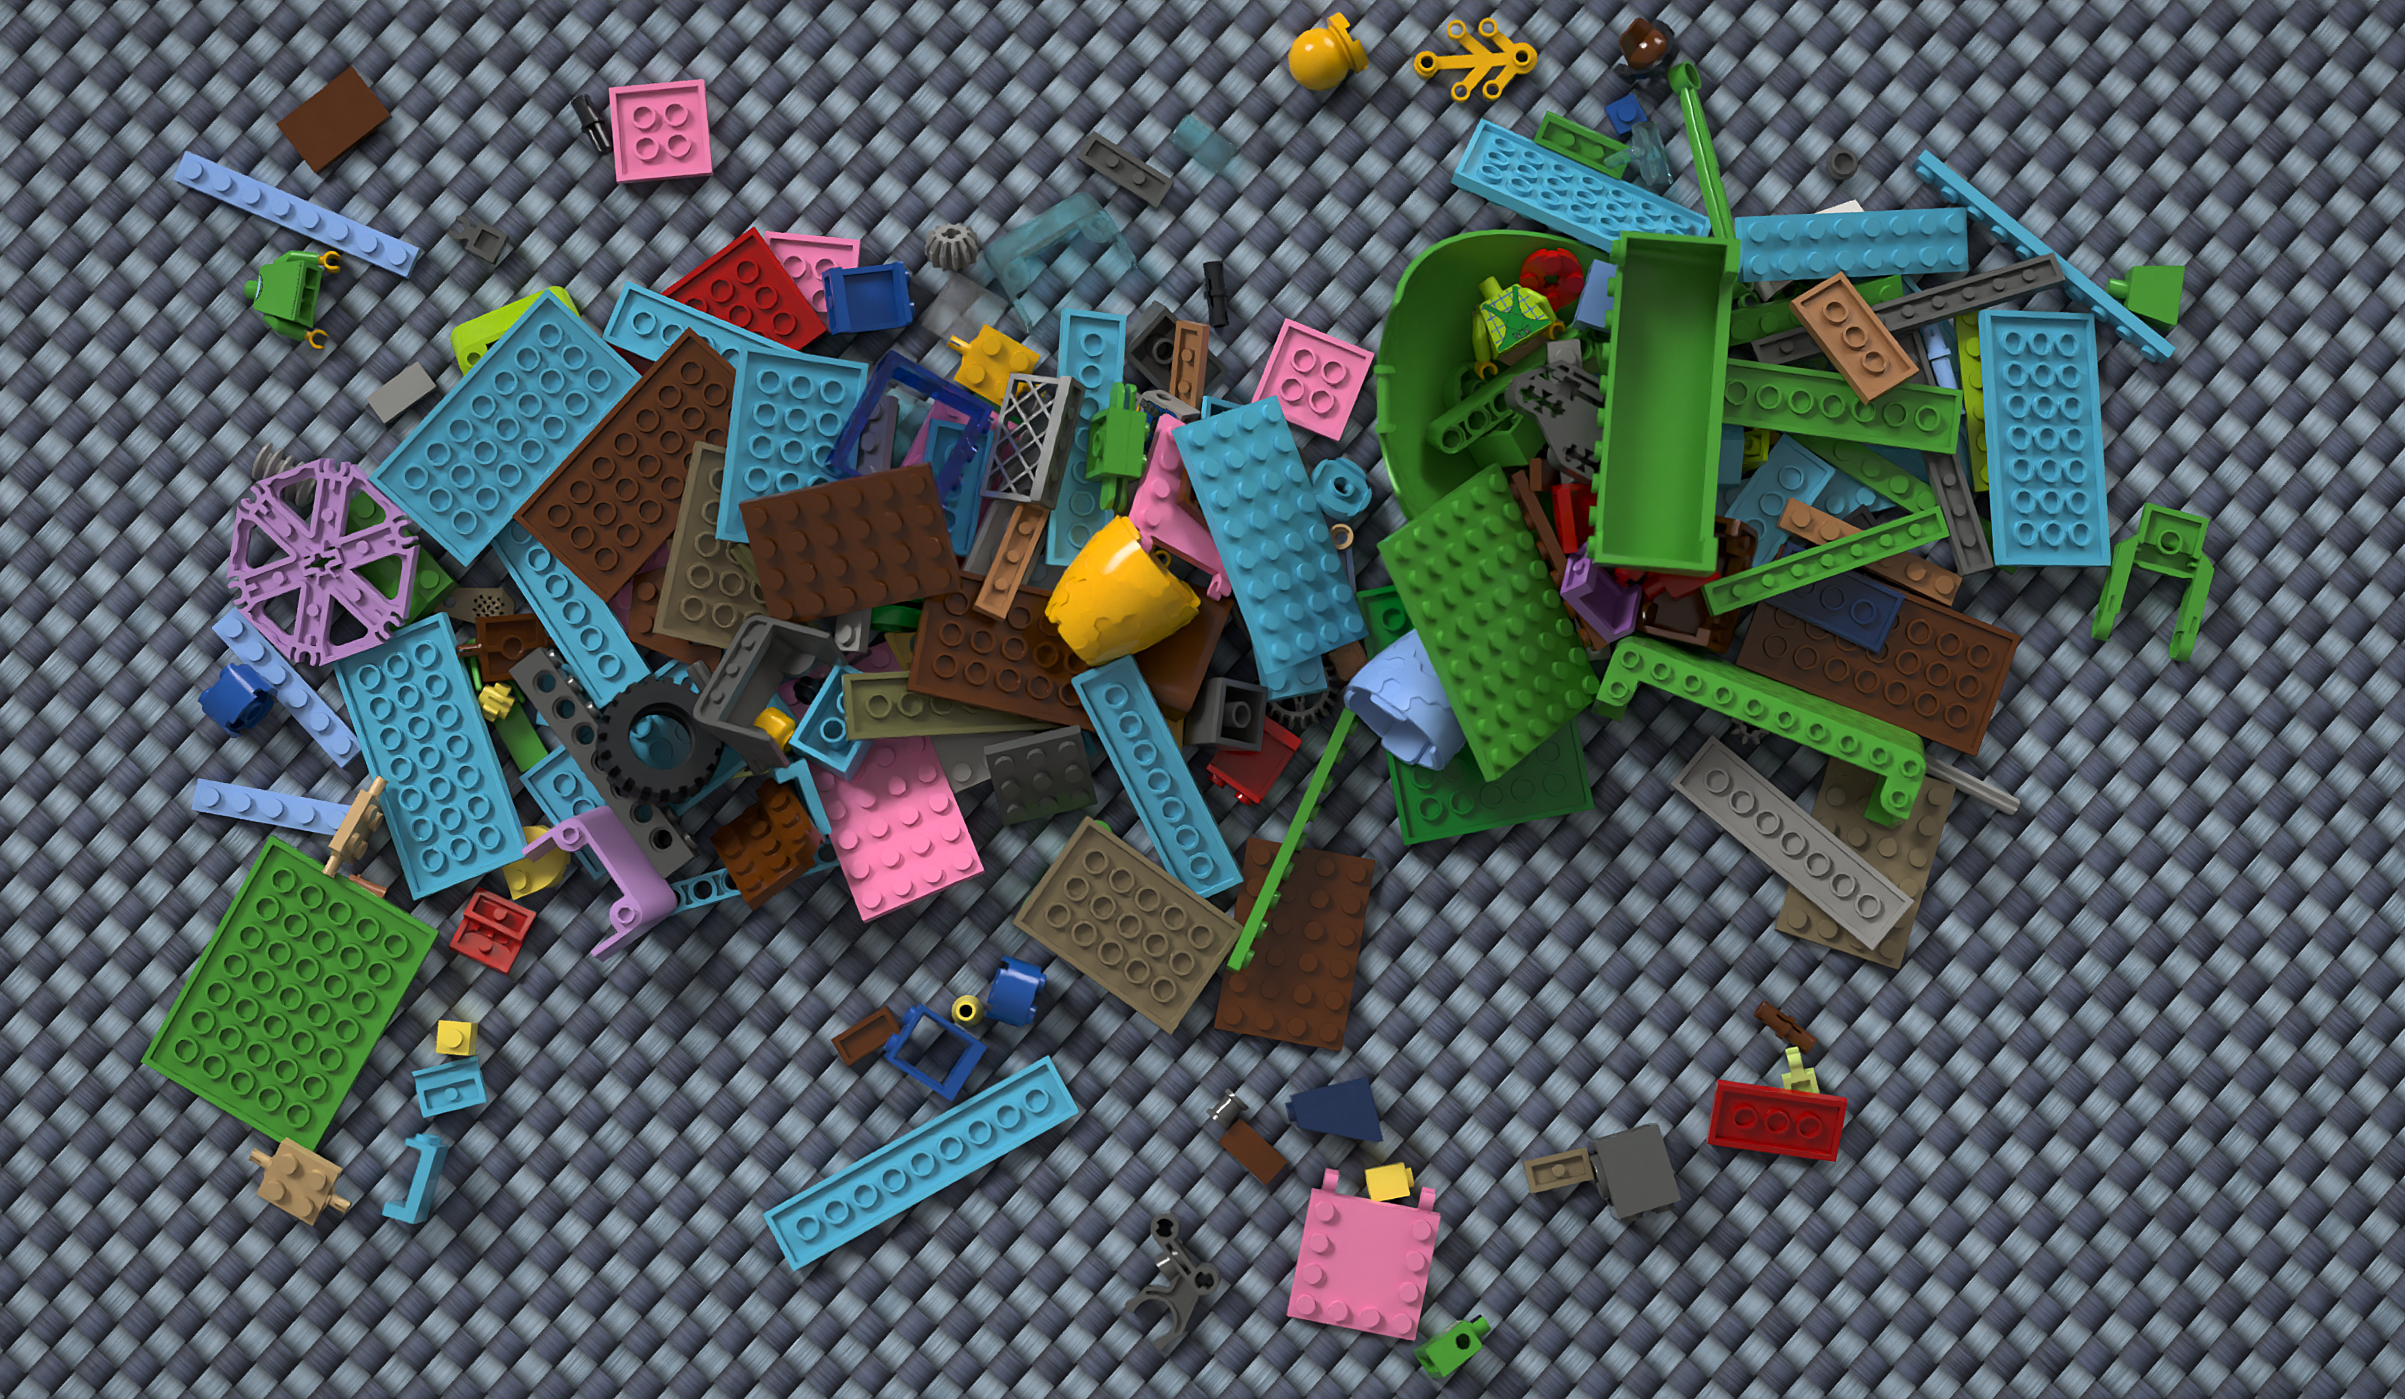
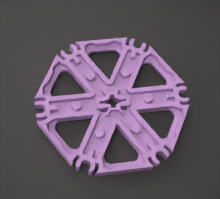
(294, 572)

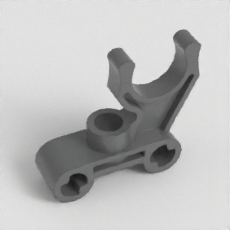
(1181, 1272)

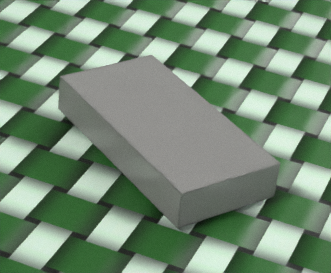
(401, 393)

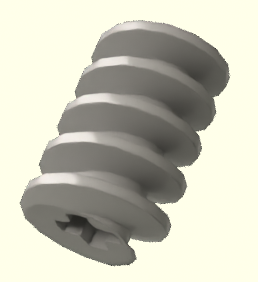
(271, 464)

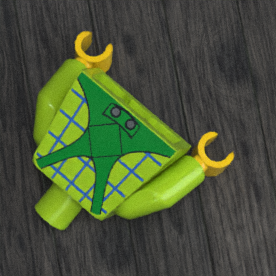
(1508, 321)

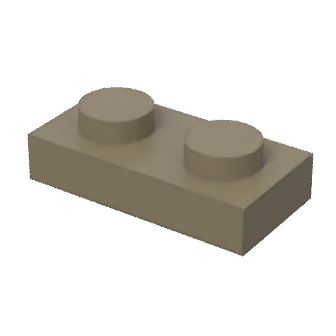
(1558, 1170)

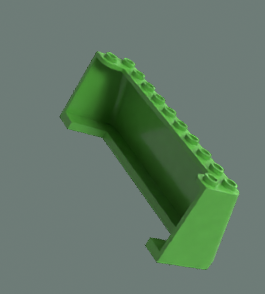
(1662, 403)
(1774, 707)

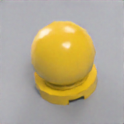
(1323, 56)

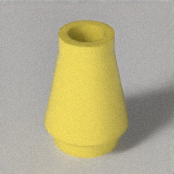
(977, 1011)

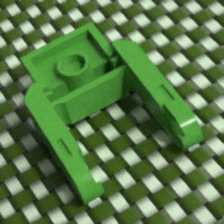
(2167, 545)

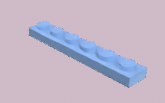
(292, 688)

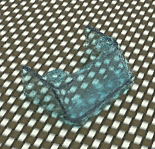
(1009, 253)

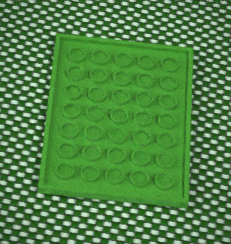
(1490, 620)
(290, 996)

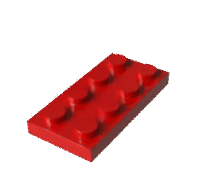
(1776, 1120)

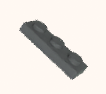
(1125, 170)

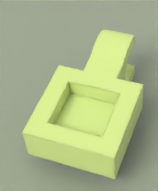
(1799, 1078)

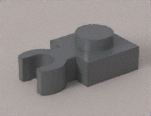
(482, 241)

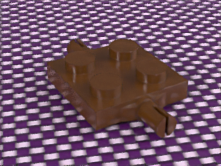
(504, 643)

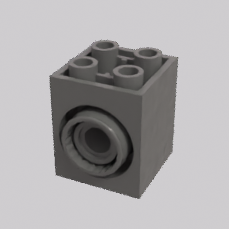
(1634, 1172)

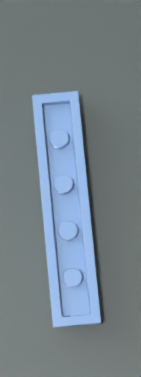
(268, 807)

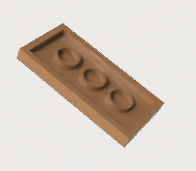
(1853, 338)

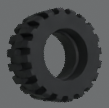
(630, 773)

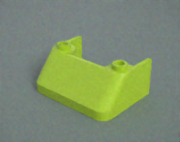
(477, 336)

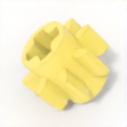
(496, 701)

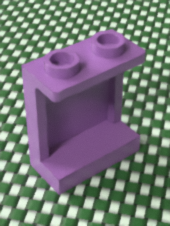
(1599, 598)

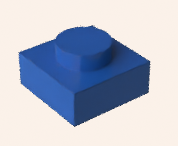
(1624, 114)

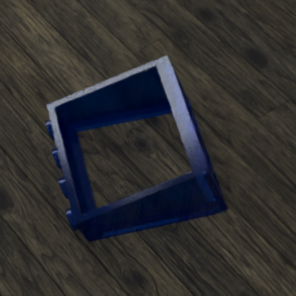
(926, 382)

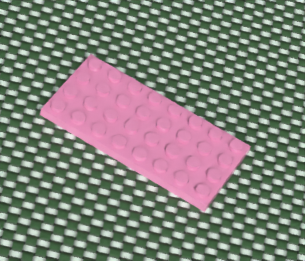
(895, 819)

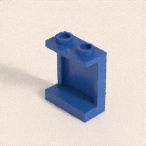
(868, 298)

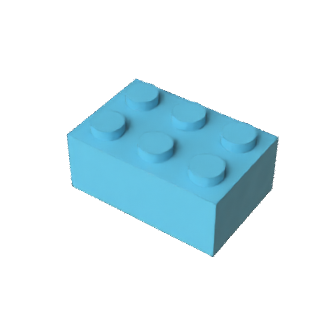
(823, 731)

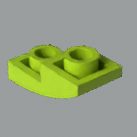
(1755, 449)

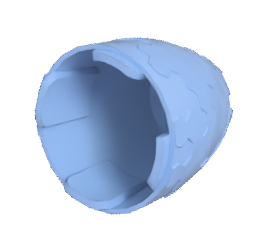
(1406, 705)

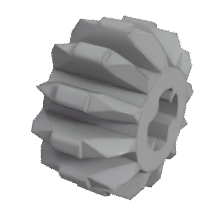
(952, 247)

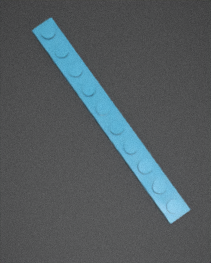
(2028, 246)

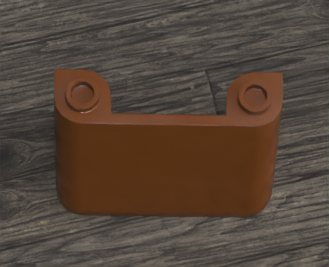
(1689, 618)
(1180, 661)

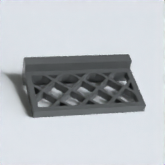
(1053, 442)

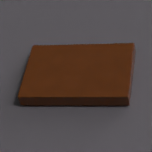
(334, 120)

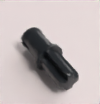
(592, 125)

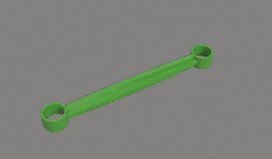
(1685, 83)

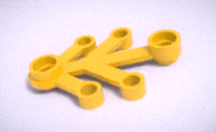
(1481, 60)

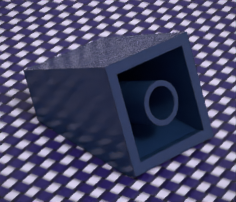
(1337, 1109)

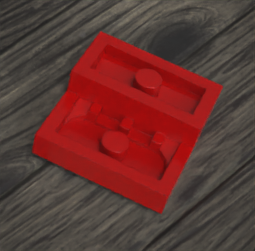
(492, 931)

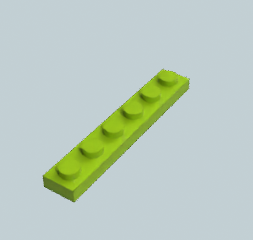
(1970, 375)

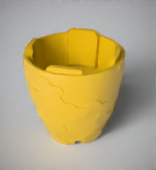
(1118, 597)

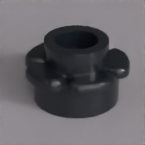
(806, 689)

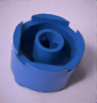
(238, 699)
(1014, 992)

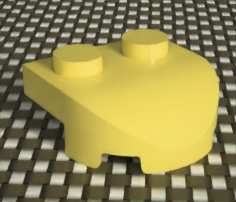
(530, 877)

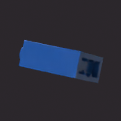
(962, 1067)

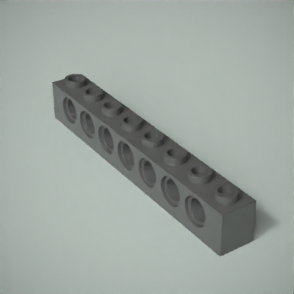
(530, 676)

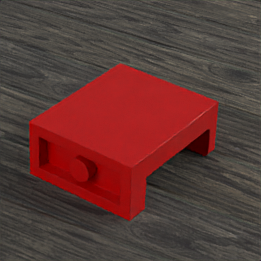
(1571, 514)
(1254, 772)

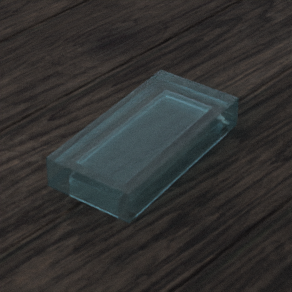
(1203, 145)

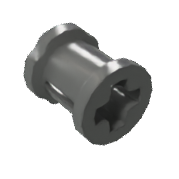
(1227, 1109)

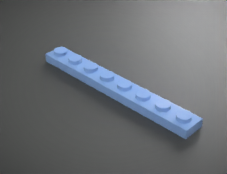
(297, 215)

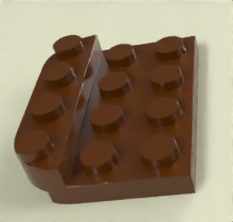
(768, 843)

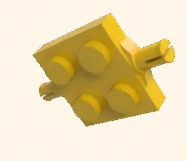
(990, 360)

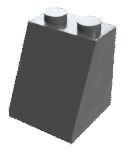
(1226, 716)

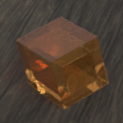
(1347, 661)

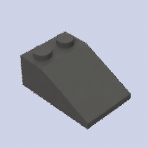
(1151, 348)

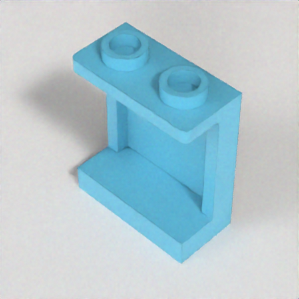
(806, 789)
(424, 1181)

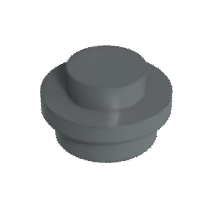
(1842, 164)

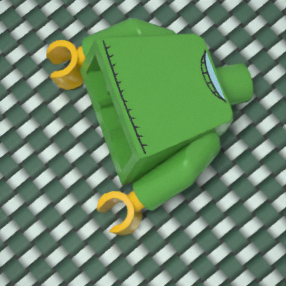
(290, 291)

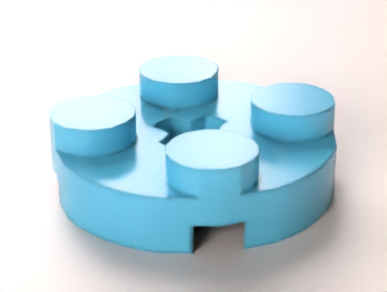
(1330, 500)

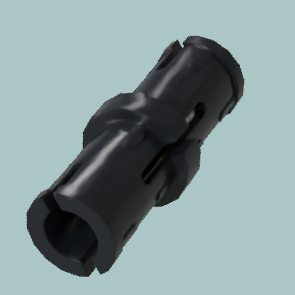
(1216, 294)

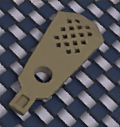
(466, 603)

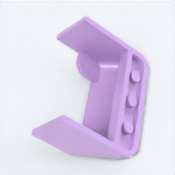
(646, 893)

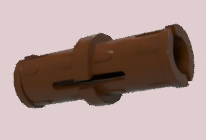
(1785, 1026)

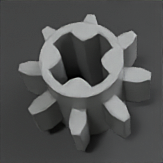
(1740, 729)

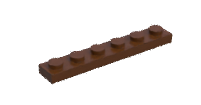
(1550, 549)

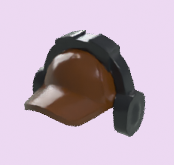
(1647, 50)

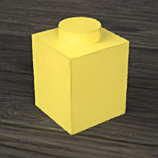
(456, 1038)
(1388, 1181)

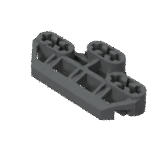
(1574, 421)

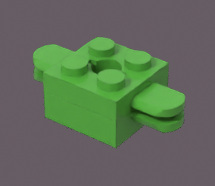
(1116, 446)

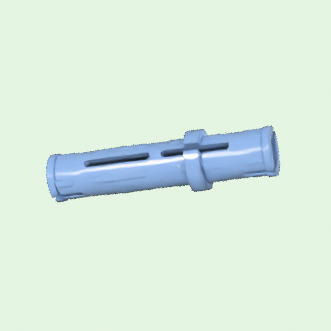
(1939, 358)

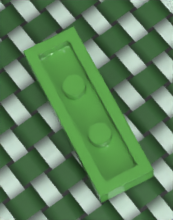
(1579, 143)

